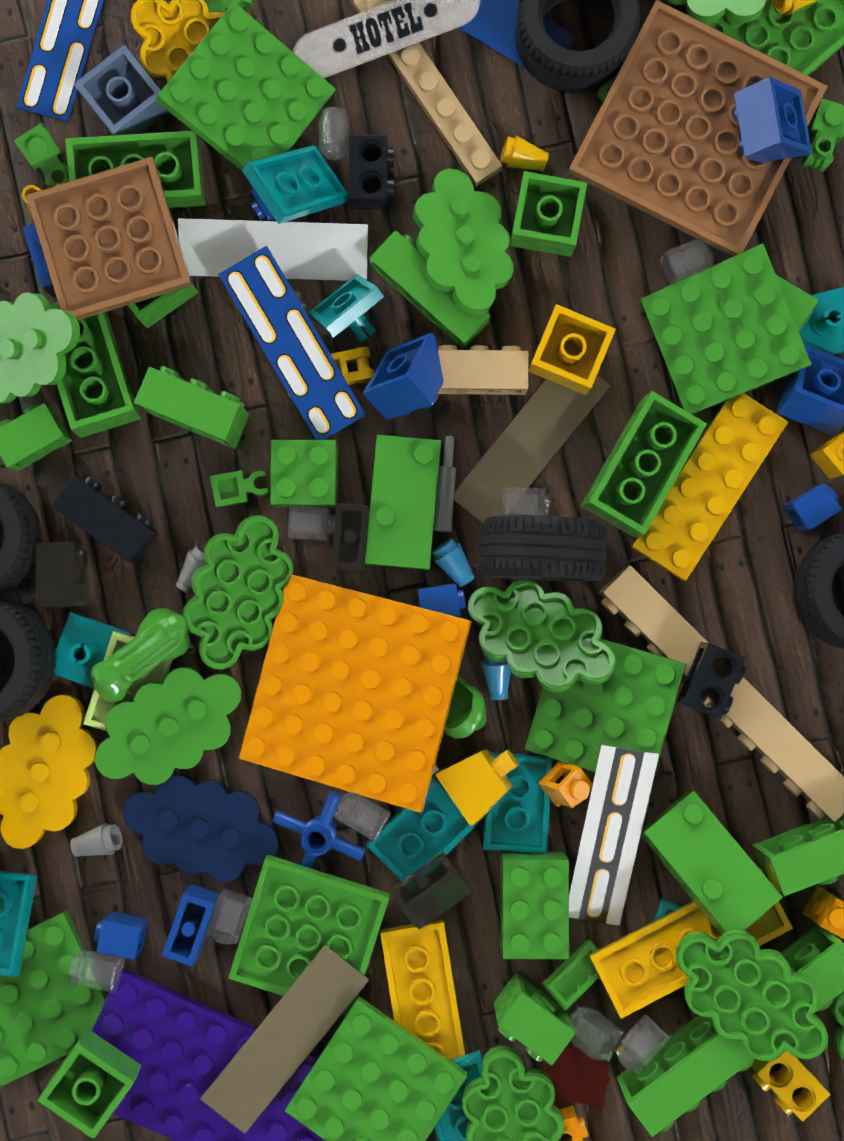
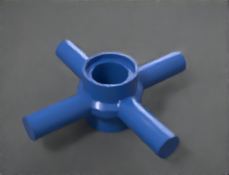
(326, 826)

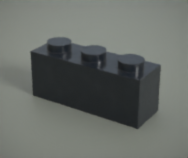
(105, 518)

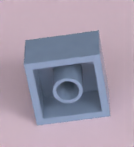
(122, 94)

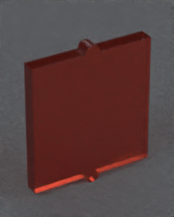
(579, 1077)

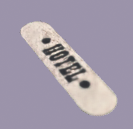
(380, 32)

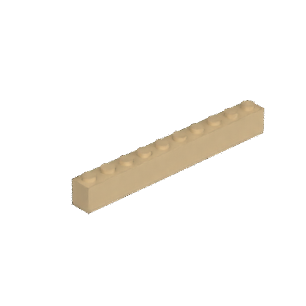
(750, 712)

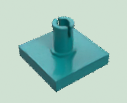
(347, 308)
(826, 325)
(81, 647)

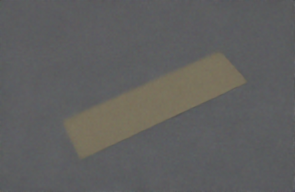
(526, 446)
(284, 1039)

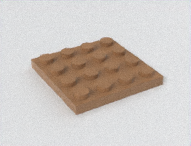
(109, 239)

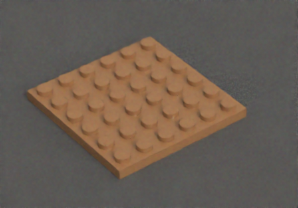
(672, 131)

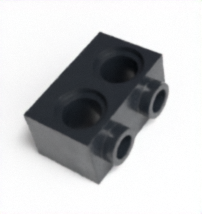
(365, 172)
(703, 676)

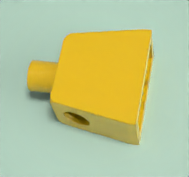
(478, 782)

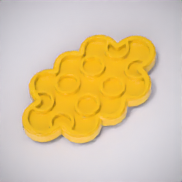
(170, 32)
(44, 770)

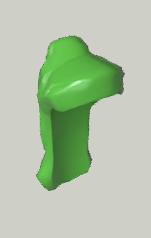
(159, 638)
(466, 711)

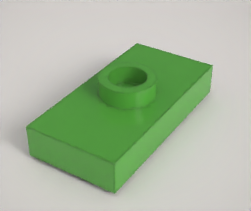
(572, 976)

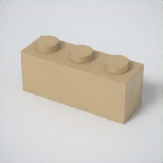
(484, 370)

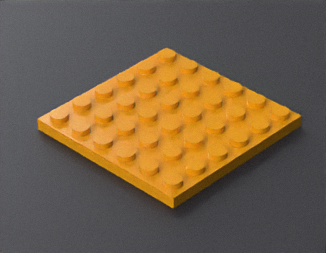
(355, 691)

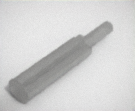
(445, 489)

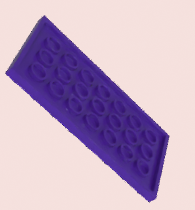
(181, 1055)

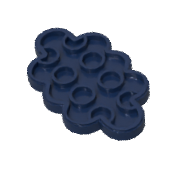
(201, 827)

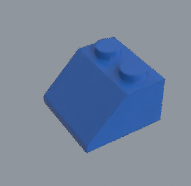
(771, 121)
(406, 378)
(816, 393)

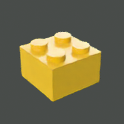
(571, 350)

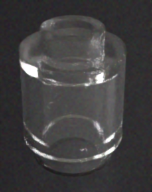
(334, 133)

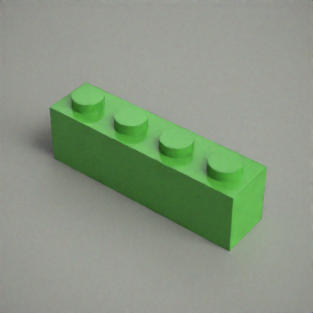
(403, 269)

